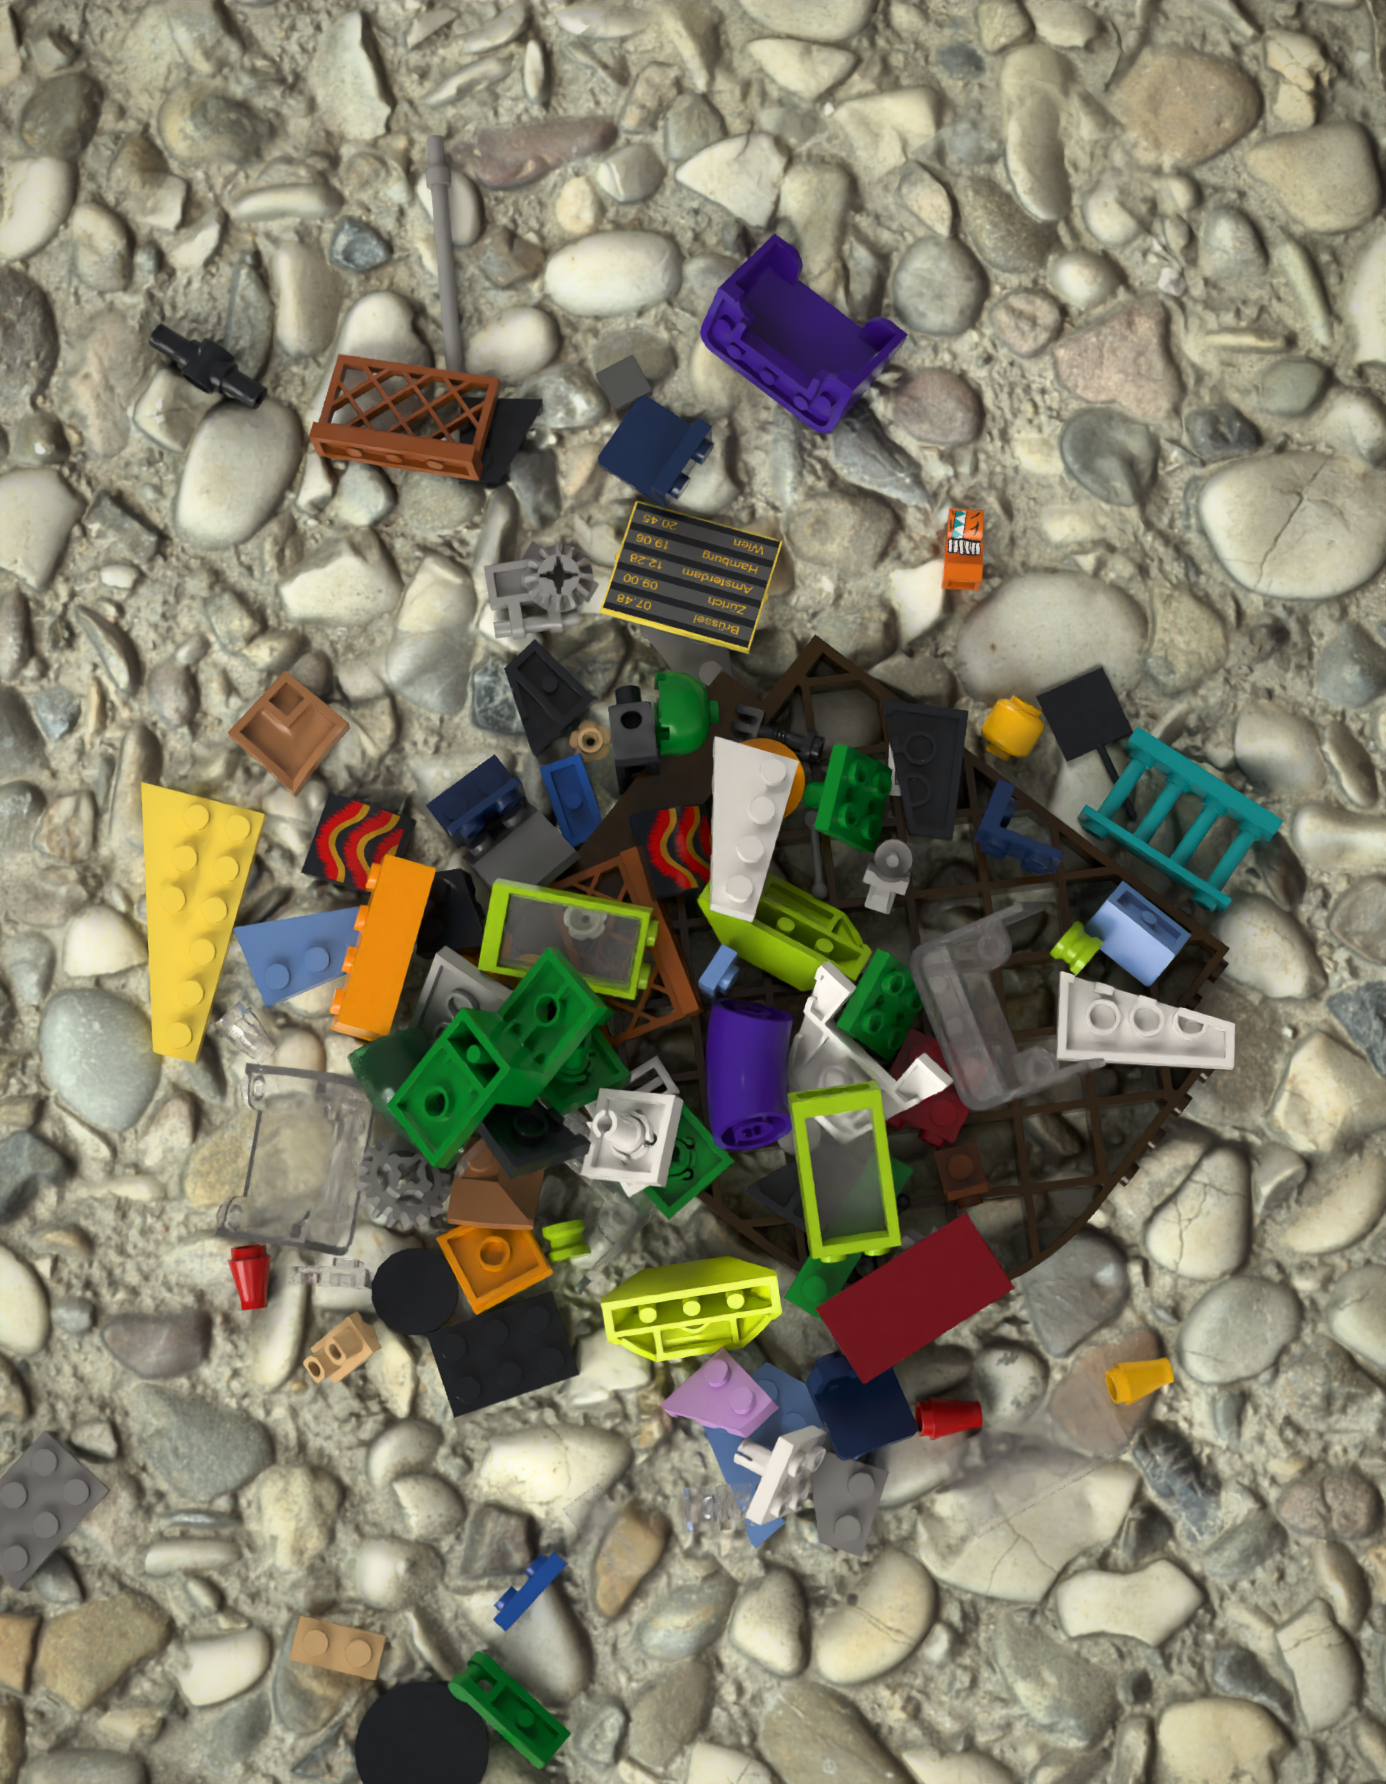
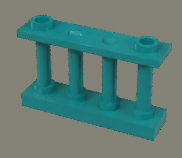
(1217, 801)

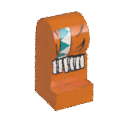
(963, 550)

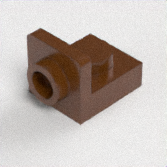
(961, 1175)

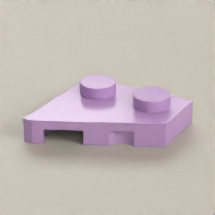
(722, 1397)

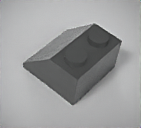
(521, 850)

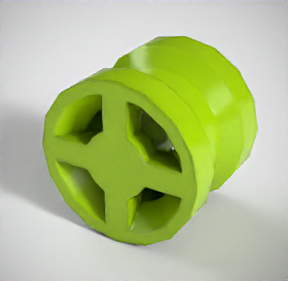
(1076, 948)
(566, 1241)

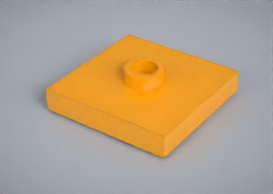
(493, 1262)

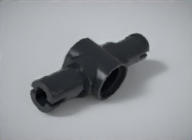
(208, 366)

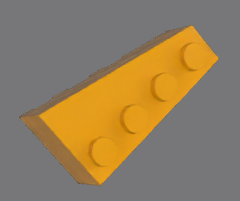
(382, 949)

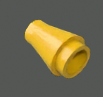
(1136, 1379)

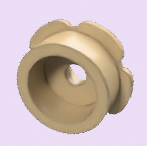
(591, 730)

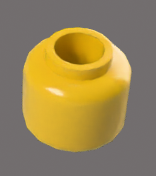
(1012, 728)

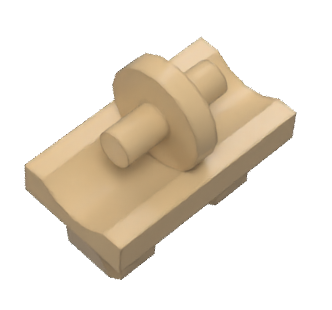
(342, 1350)

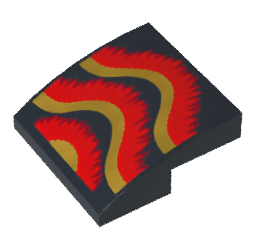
(352, 838)
(674, 849)

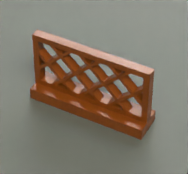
(405, 450)
(667, 951)

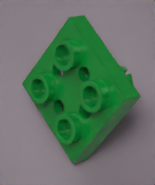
(851, 798)
(881, 1006)
(601, 1071)
(704, 1160)

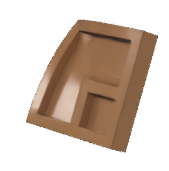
(289, 732)
(490, 1199)

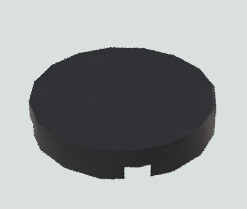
(415, 1291)

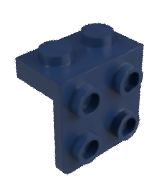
(656, 451)
(855, 1414)

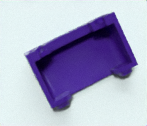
(794, 339)

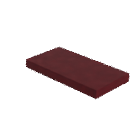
(915, 1298)

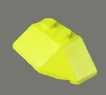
(691, 1308)

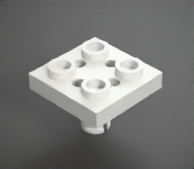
(619, 1133)
(782, 1472)

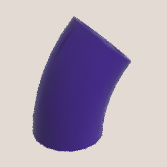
(747, 1074)

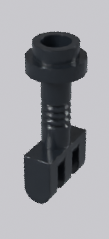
(809, 747)

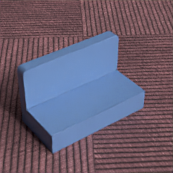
(1136, 934)

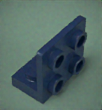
(476, 801)
(999, 841)

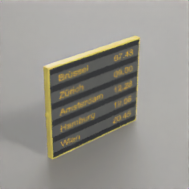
(691, 577)

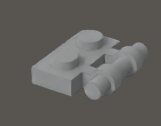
(508, 590)

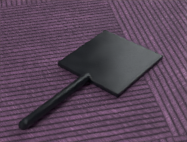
(1087, 718)

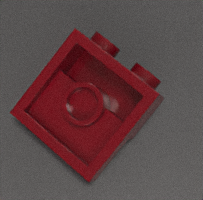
(942, 1113)

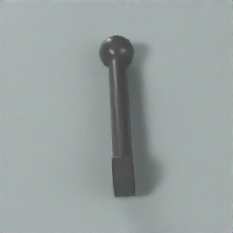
(819, 889)

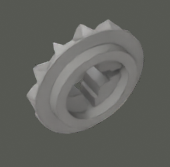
(573, 591)

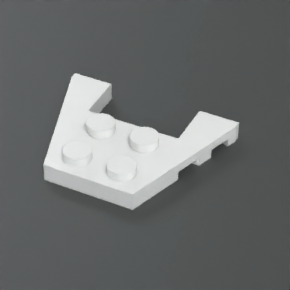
(829, 1057)

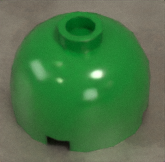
(682, 713)

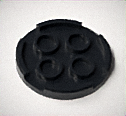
(421, 1738)

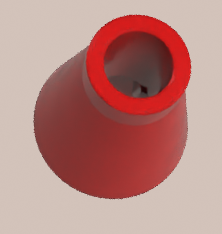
(251, 1274)
(944, 1416)

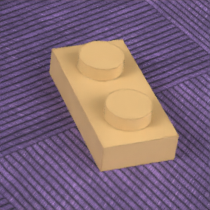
(338, 1647)

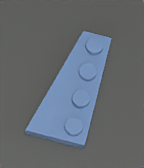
(297, 952)

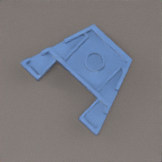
(794, 1413)

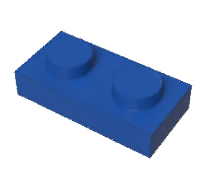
(572, 798)
(514, 1602)

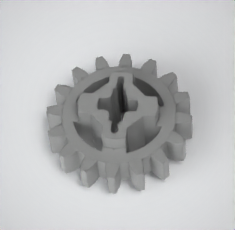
(411, 1202)

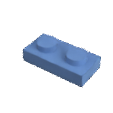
(720, 973)

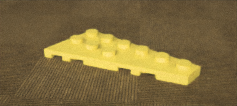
(195, 887)

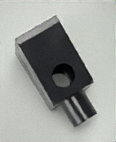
(632, 736)

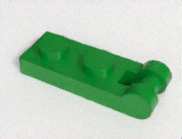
(509, 1709)

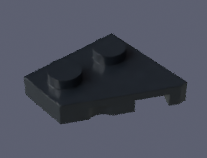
(505, 436)

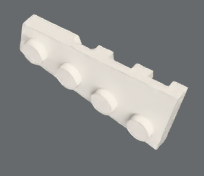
(748, 810)
(1136, 1029)

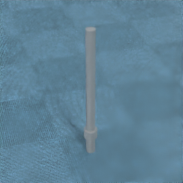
(438, 181)

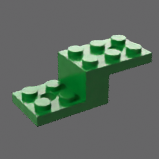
(496, 1057)

